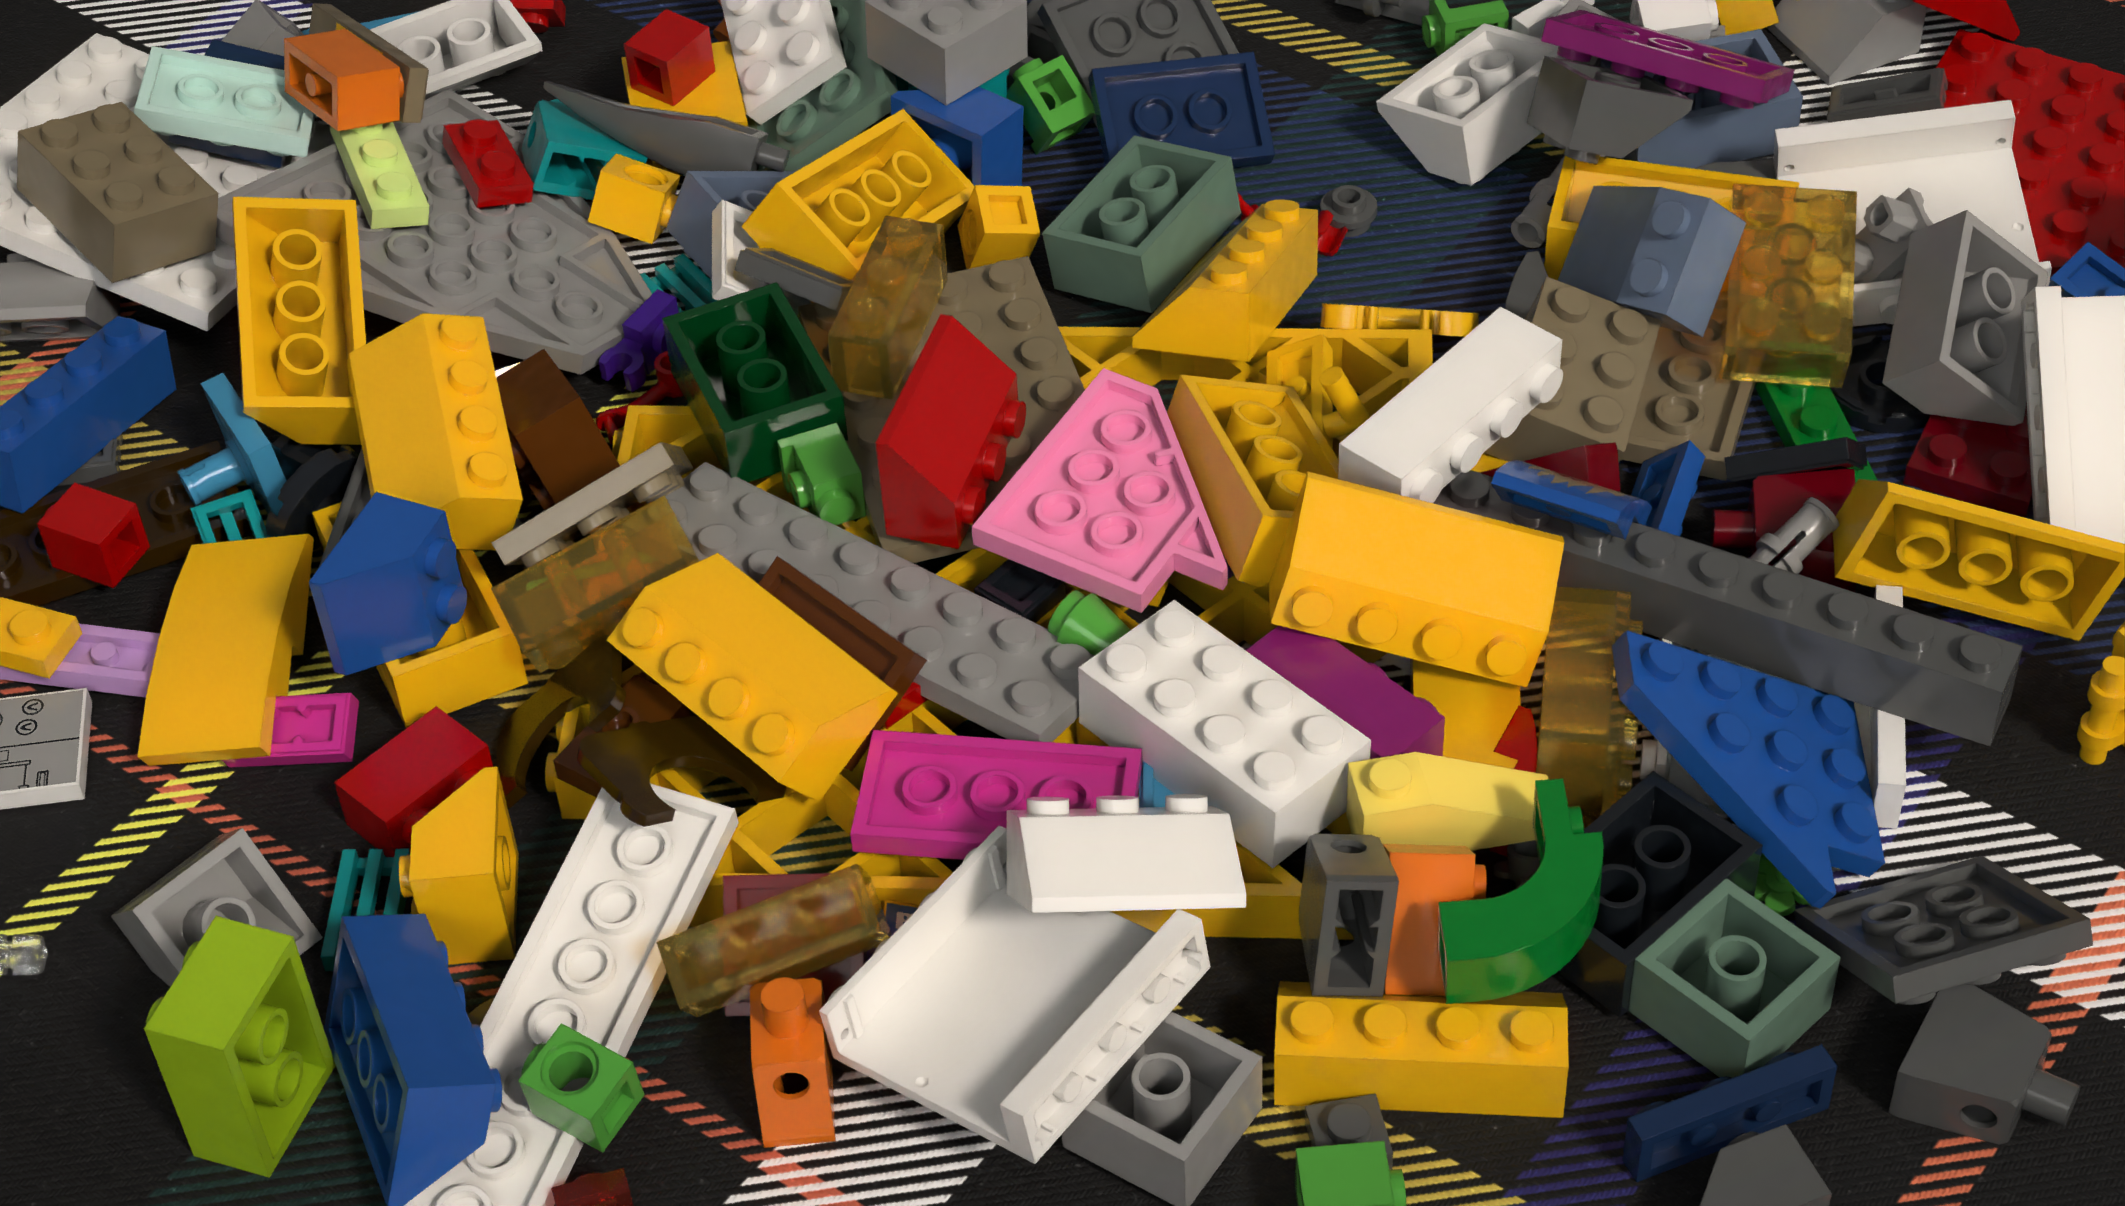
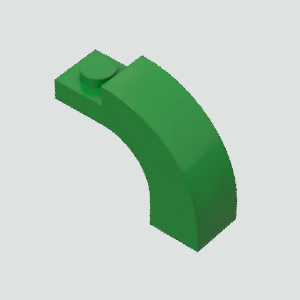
(1532, 932)

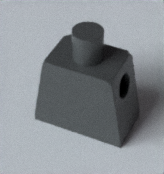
(1351, 888)
(1979, 1069)

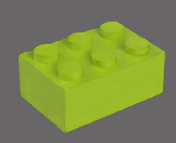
(240, 1045)

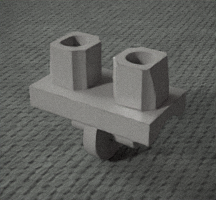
(1885, 239)

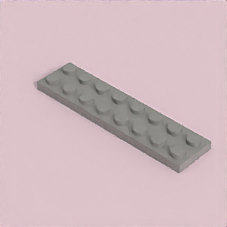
(977, 653)

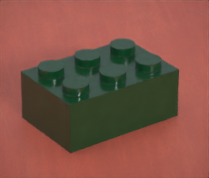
(751, 378)

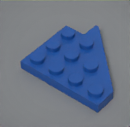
(1767, 754)

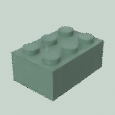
(1142, 223)

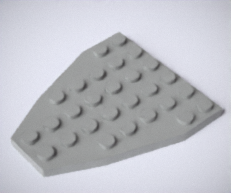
(523, 267)

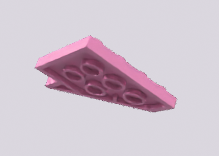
(1107, 501)

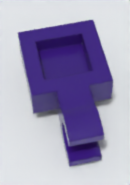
(641, 343)

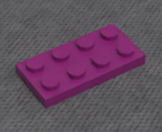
(1680, 60)

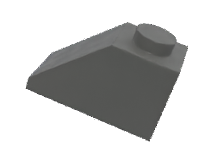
(1765, 1172)

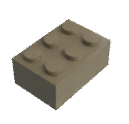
(117, 191)
(1603, 374)

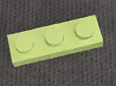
(382, 176)

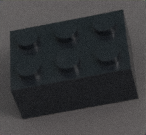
(1656, 866)

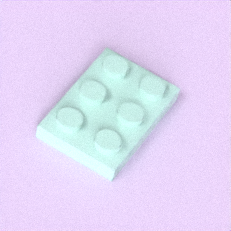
(222, 103)

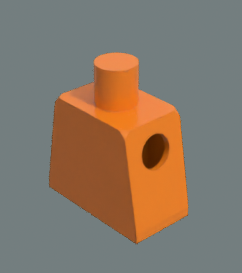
(791, 1039)

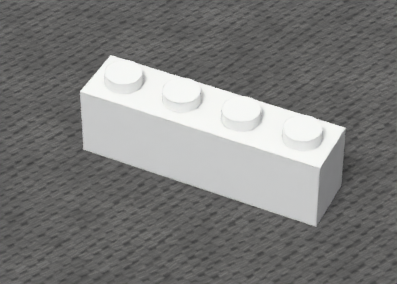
(1455, 409)

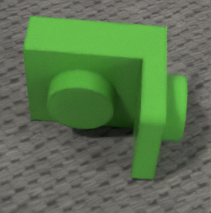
(1448, 26)

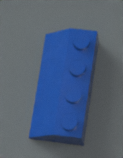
(80, 408)
(407, 1052)

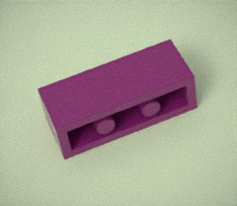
(1354, 692)

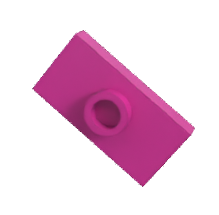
(310, 731)

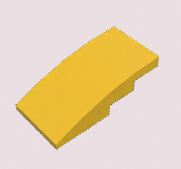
(226, 650)

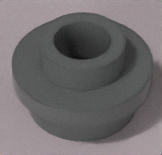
(1350, 208)

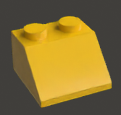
(466, 872)

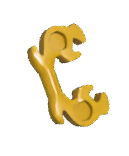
(1374, 317)

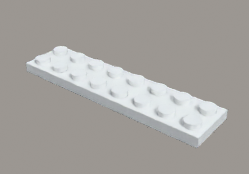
(585, 966)

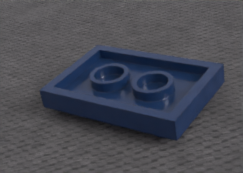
(1185, 102)

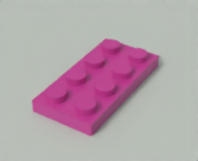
(953, 791)

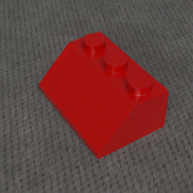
(947, 437)

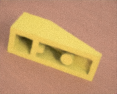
(1440, 801)

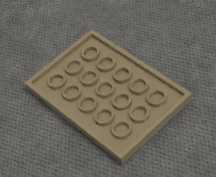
(1013, 319)

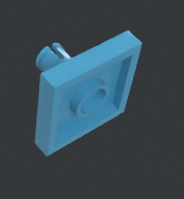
(246, 458)

